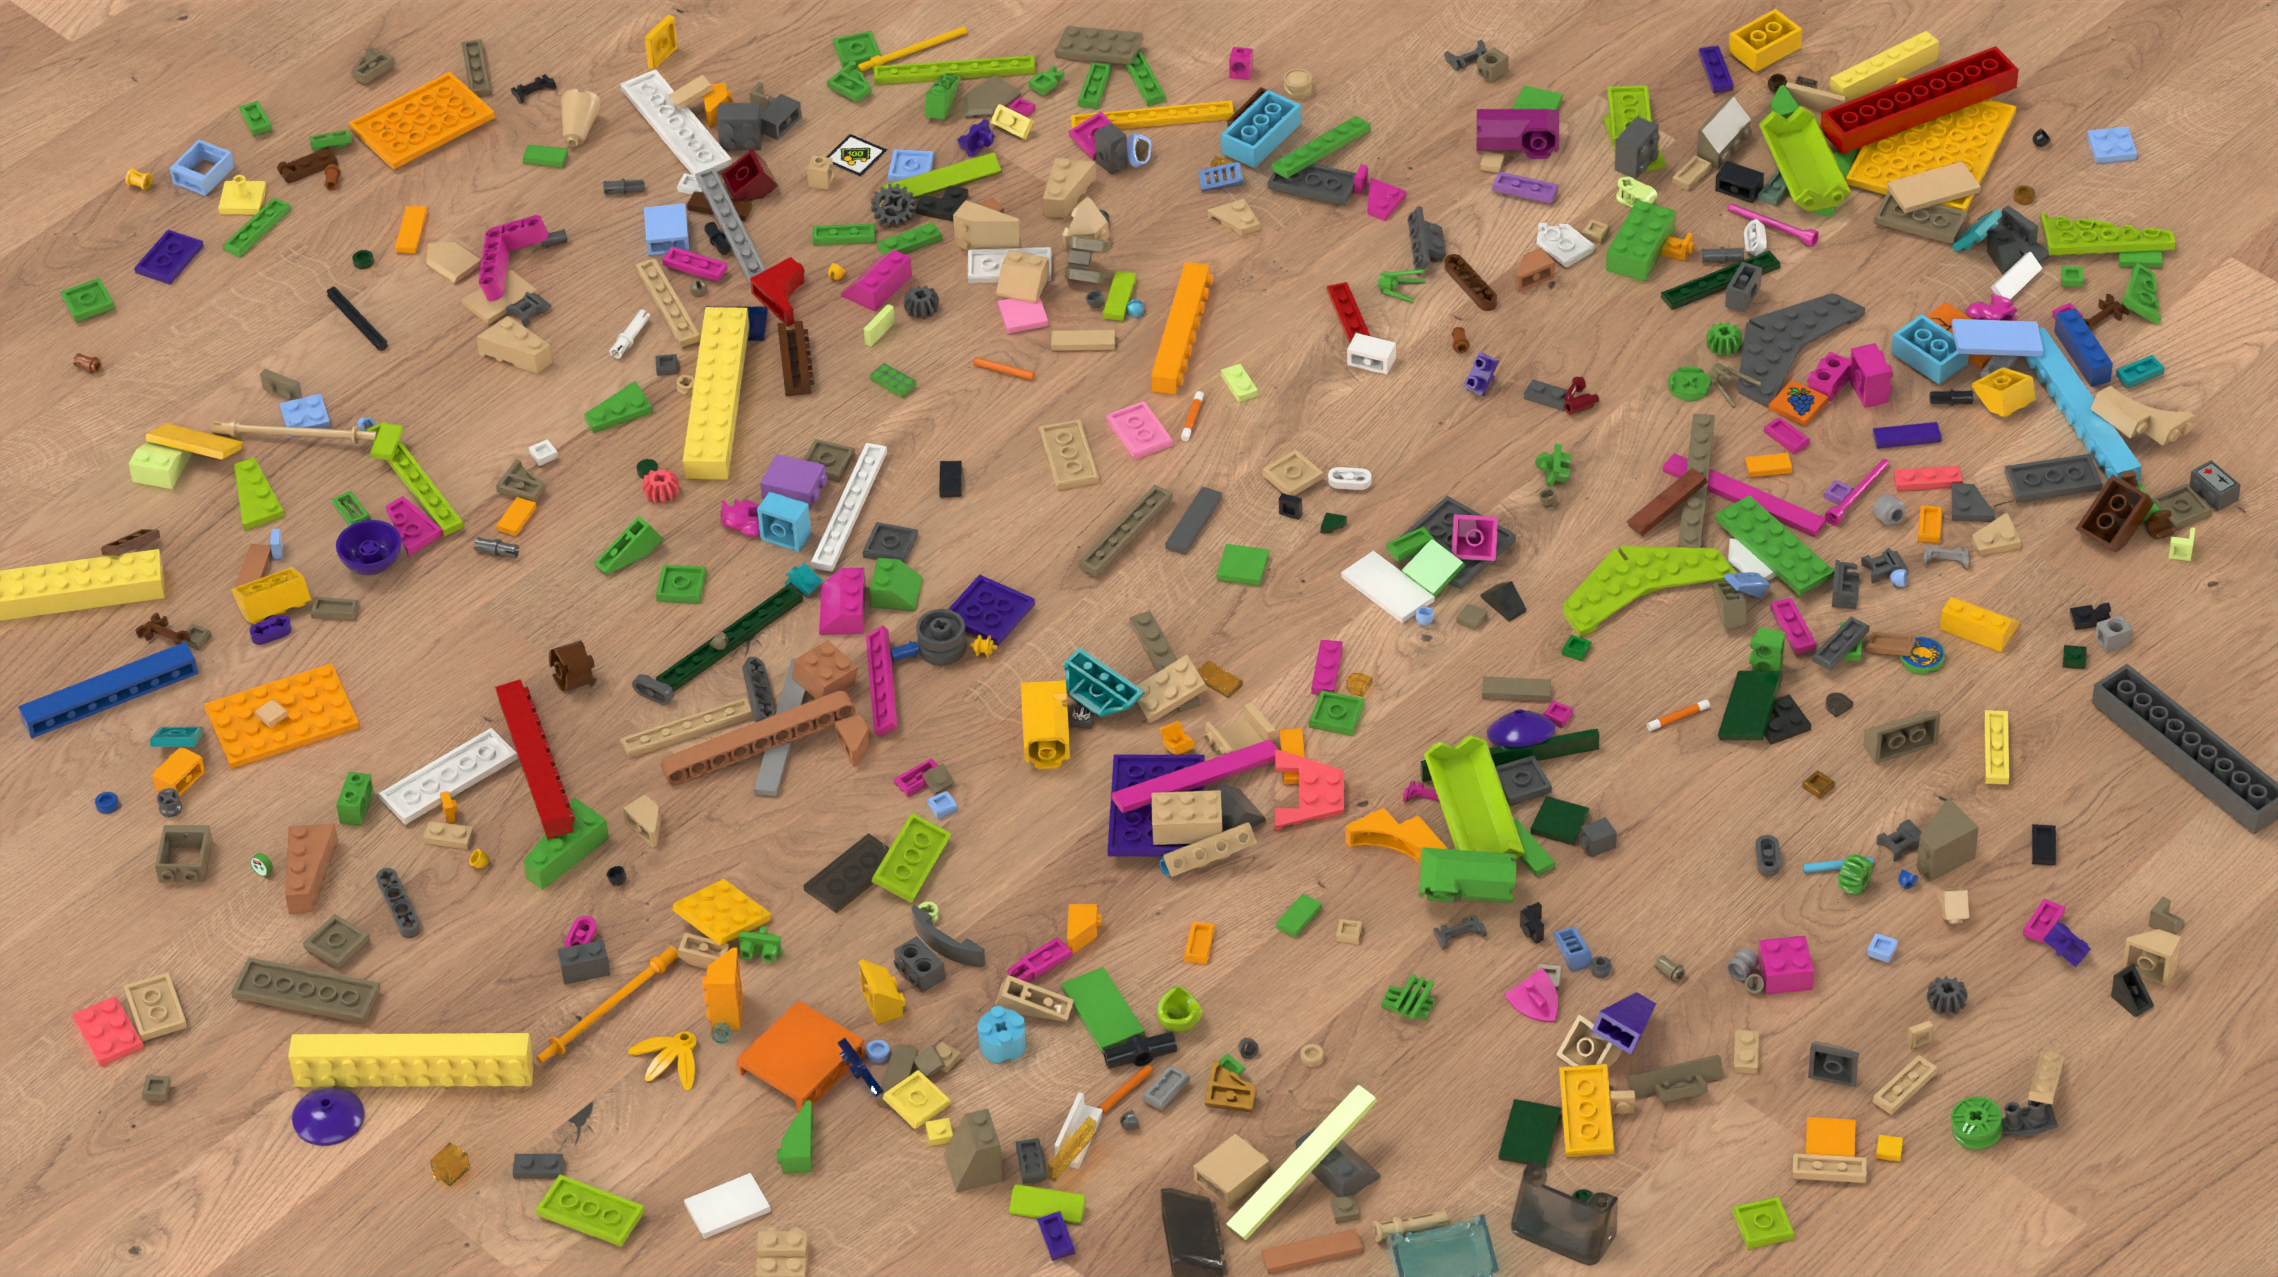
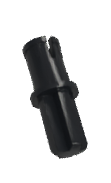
(717, 238)
(1951, 397)

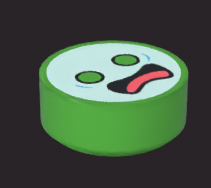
(261, 864)

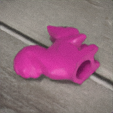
(1998, 309)
(741, 517)

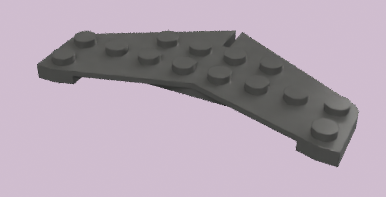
(1778, 336)

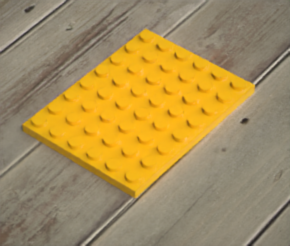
(1961, 136)

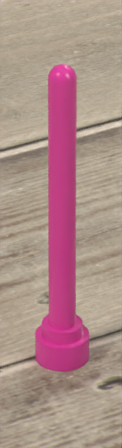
(1808, 236)
(1836, 514)

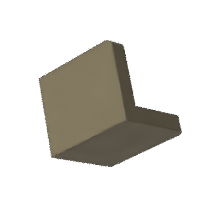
(757, 96)
(2163, 920)

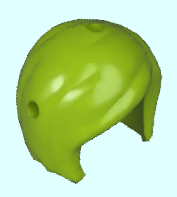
(1178, 1010)

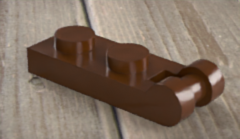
(307, 165)

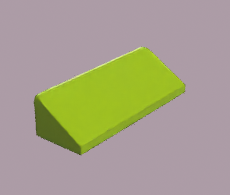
(1040, 1202)

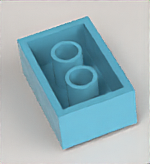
(1928, 349)

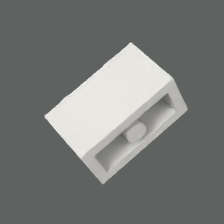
(1371, 353)

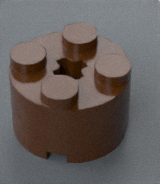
(571, 666)

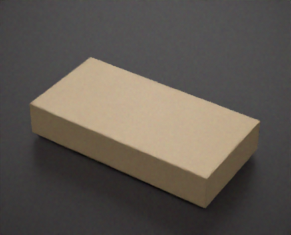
(690, 92)
(1691, 173)

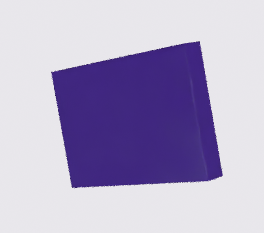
(169, 257)

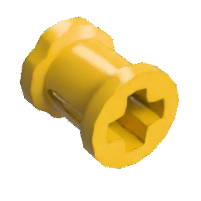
(139, 179)

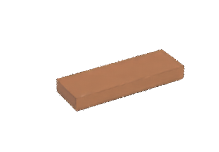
(254, 564)

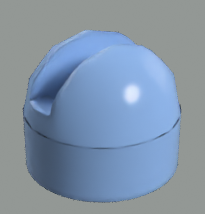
(367, 422)
(1899, 577)
(1424, 615)

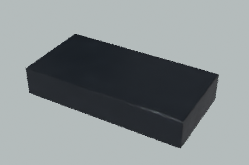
(950, 479)
(2043, 844)

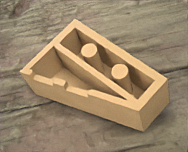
(1066, 184)

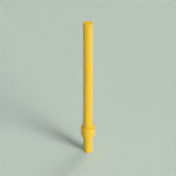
(880, 60)

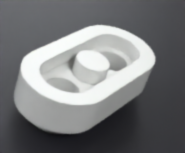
(1755, 237)
(1349, 478)

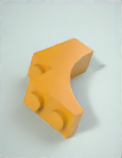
(1382, 830)

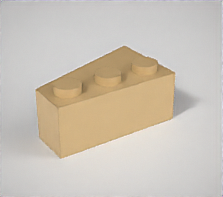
(516, 345)

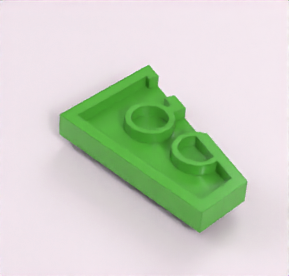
(619, 408)

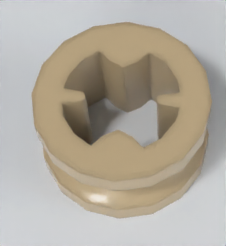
(685, 379)

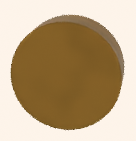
(2024, 195)

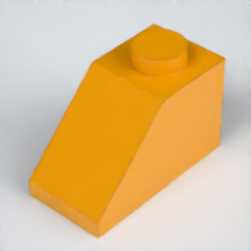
(712, 99)
(1082, 925)

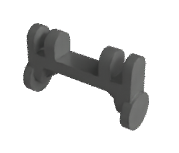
(1457, 61)
(1467, 926)

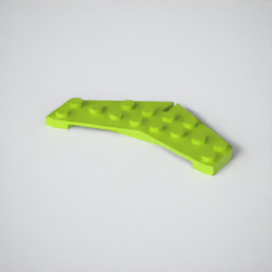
(1636, 573)

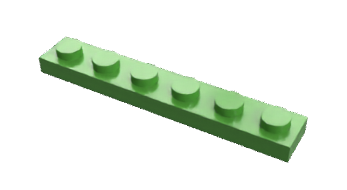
(1321, 147)

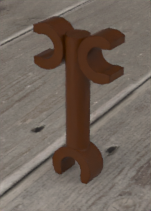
(2107, 309)
(158, 626)

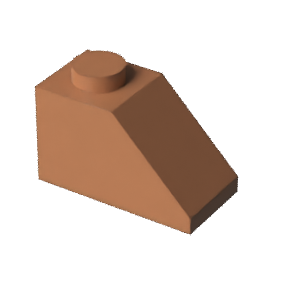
(1534, 269)
(853, 737)

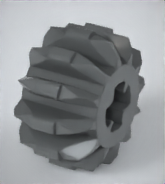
(921, 302)
(1947, 995)

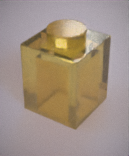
(449, 1164)

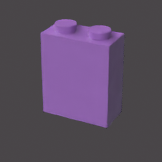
(794, 479)

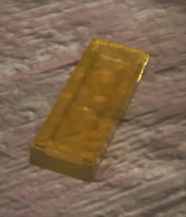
(1071, 1149)

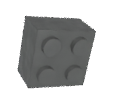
(739, 126)
(1636, 147)

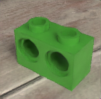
(1768, 650)
(355, 798)

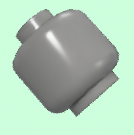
(1889, 509)

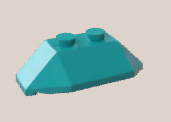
(1098, 686)

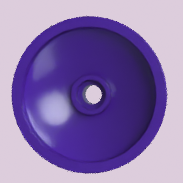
(1520, 729)
(328, 1116)

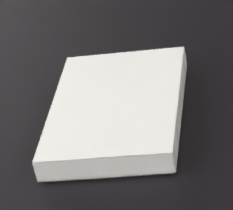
(727, 1205)

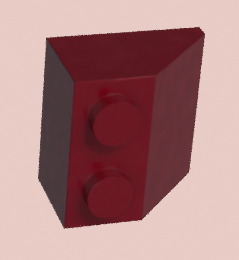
(749, 177)

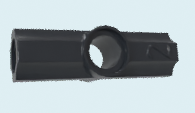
(1139, 1050)

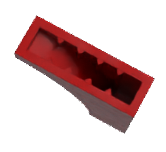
(775, 287)

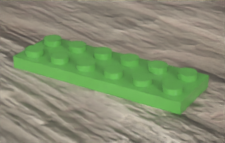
(1774, 545)

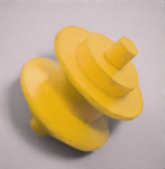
(983, 646)

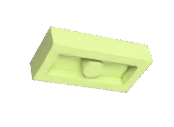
(1239, 382)

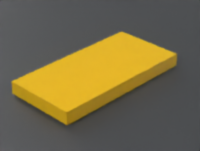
(194, 441)
(1586, 1110)

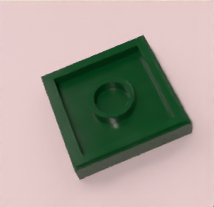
(1560, 820)

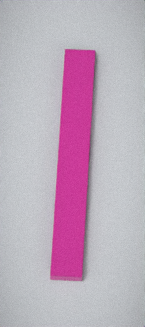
(1736, 491)
(1196, 775)

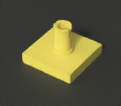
(242, 196)

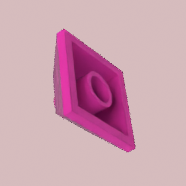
(1475, 537)

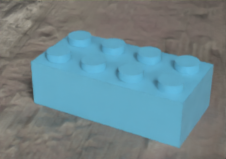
(1261, 129)

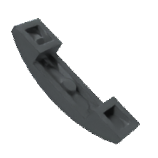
(964, 953)

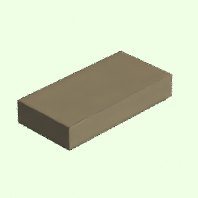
(334, 608)

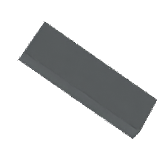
(1840, 643)

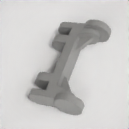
(1946, 554)

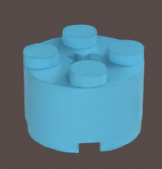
(1001, 1035)

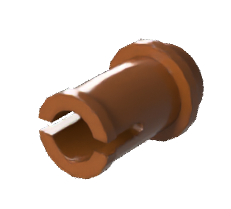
(332, 173)
(1460, 342)
(91, 364)

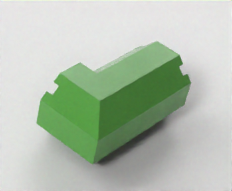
(1466, 875)

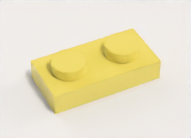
(1012, 121)

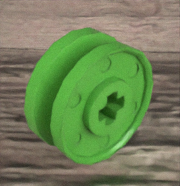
(1976, 1123)

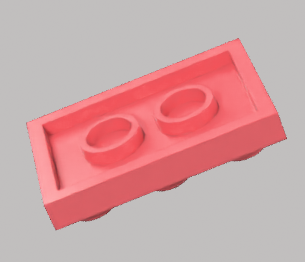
(107, 1031)

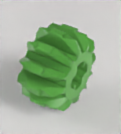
(1724, 339)
(1855, 874)

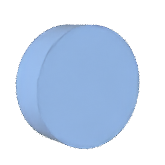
(877, 1051)

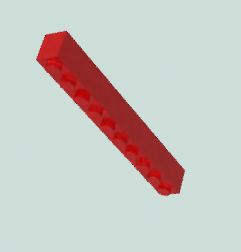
(535, 759)

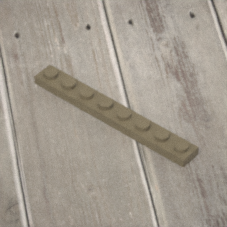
(1699, 459)

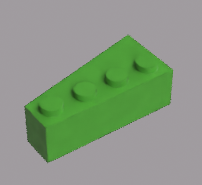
(557, 855)

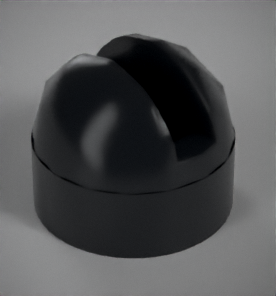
(2041, 138)
(616, 875)

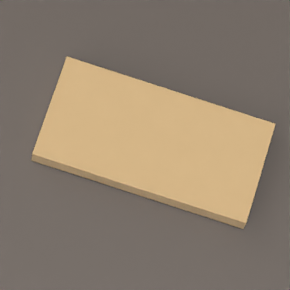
(1933, 187)
(1068, 454)

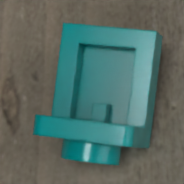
(804, 579)

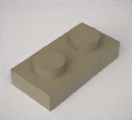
(280, 385)

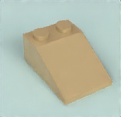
(985, 228)

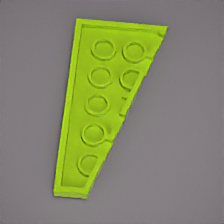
(2100, 237)

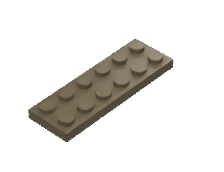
(306, 990)

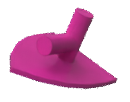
(1535, 997)

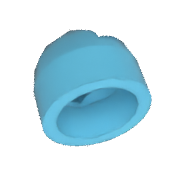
(1135, 308)

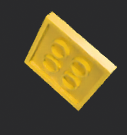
(721, 912)

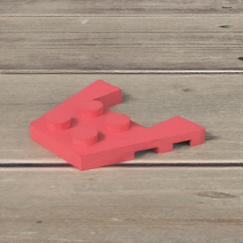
(1319, 790)

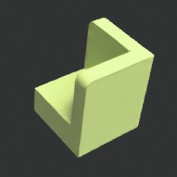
(2182, 547)

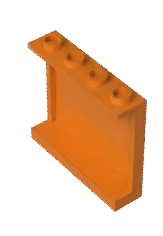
(800, 1054)

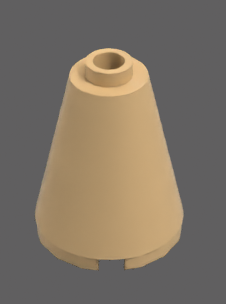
(578, 115)

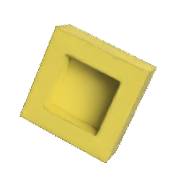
(939, 1131)

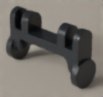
(539, 83)

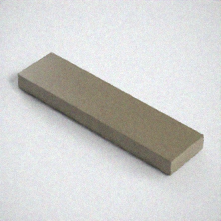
(476, 67)

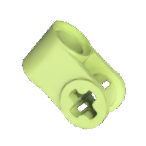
(1634, 192)

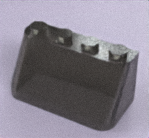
(1192, 1234)

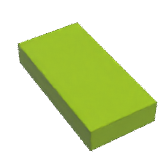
(386, 441)

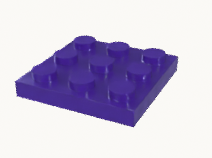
(991, 608)

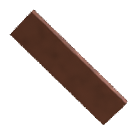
(1667, 501)

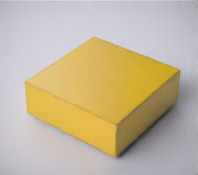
(1889, 1148)

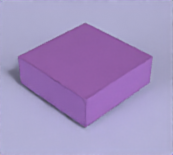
(1837, 492)

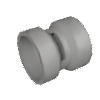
(1742, 964)

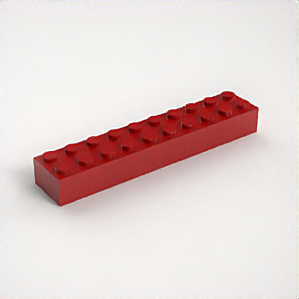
(1919, 100)

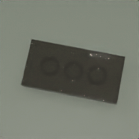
(848, 874)

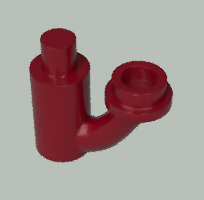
(1580, 403)

